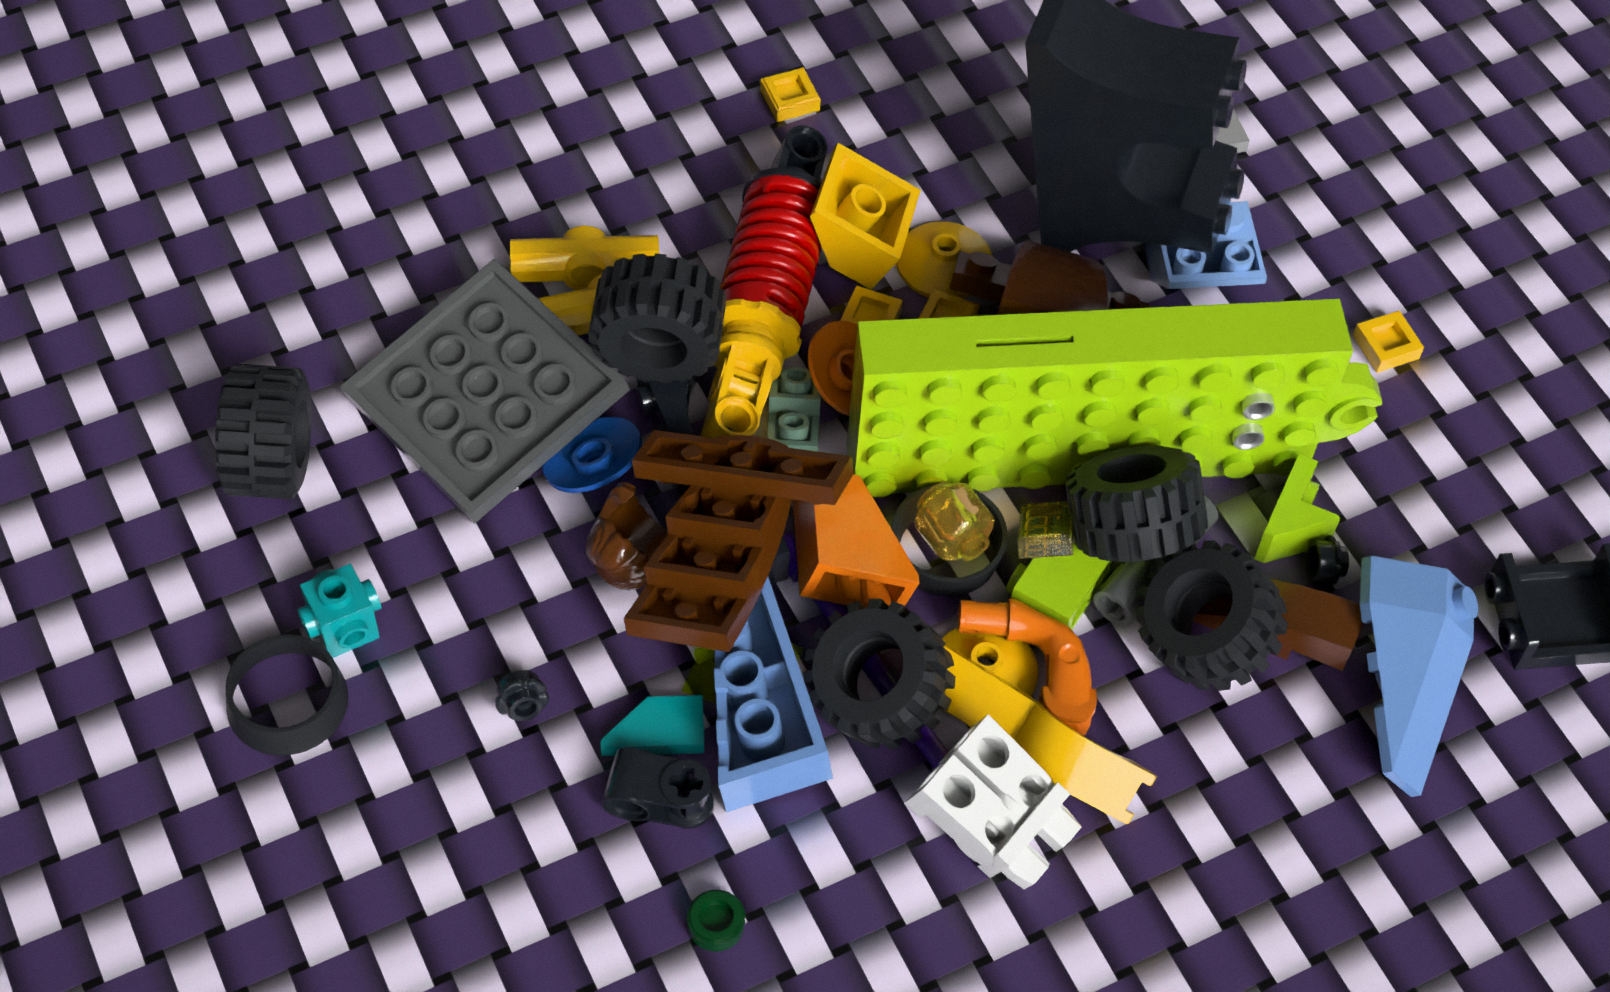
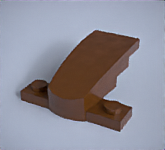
(1039, 282)
(722, 529)

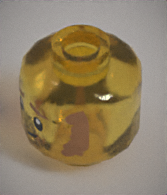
(954, 521)

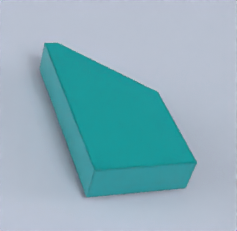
(660, 727)

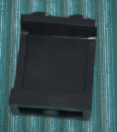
(1552, 610)

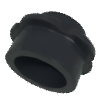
(1326, 561)
(521, 695)

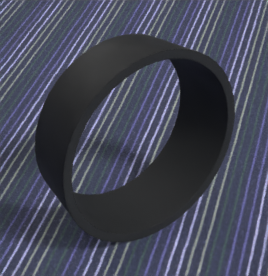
(953, 586)
(297, 737)

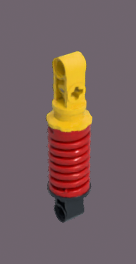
(767, 283)

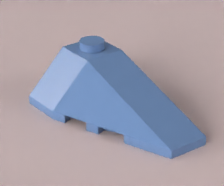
(1422, 645)

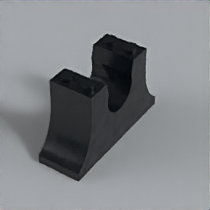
(1130, 128)

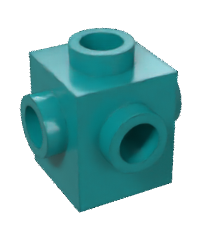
(339, 610)

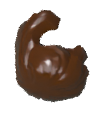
(623, 539)

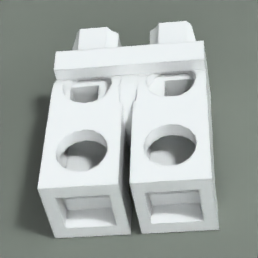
(995, 804)

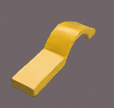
(1064, 754)

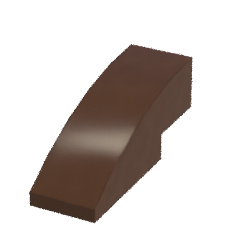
(1317, 626)

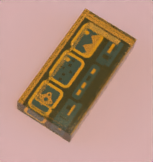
(1045, 530)

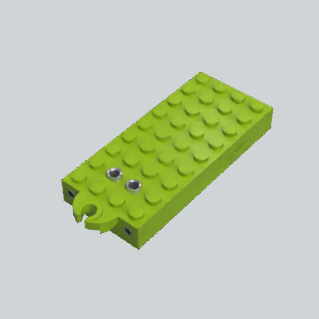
(1046, 391)

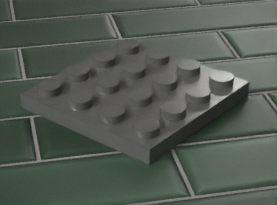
(484, 390)

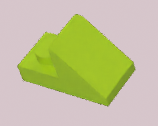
(1294, 518)

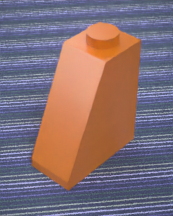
(850, 551)

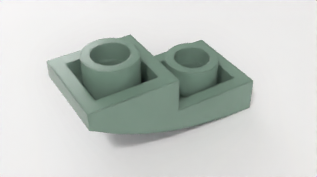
(794, 410)

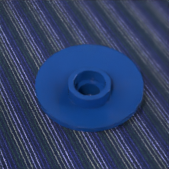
(594, 456)

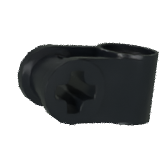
(655, 788)

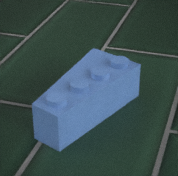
(765, 714)

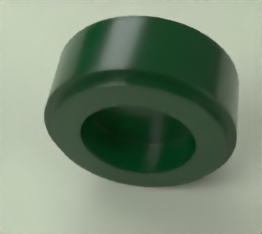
(716, 920)

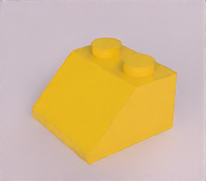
(862, 216)

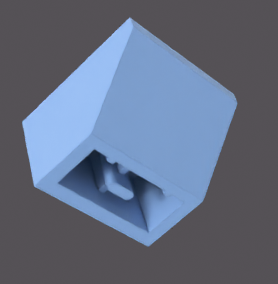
(1233, 260)

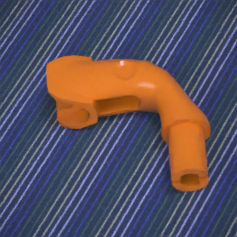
(1068, 671)

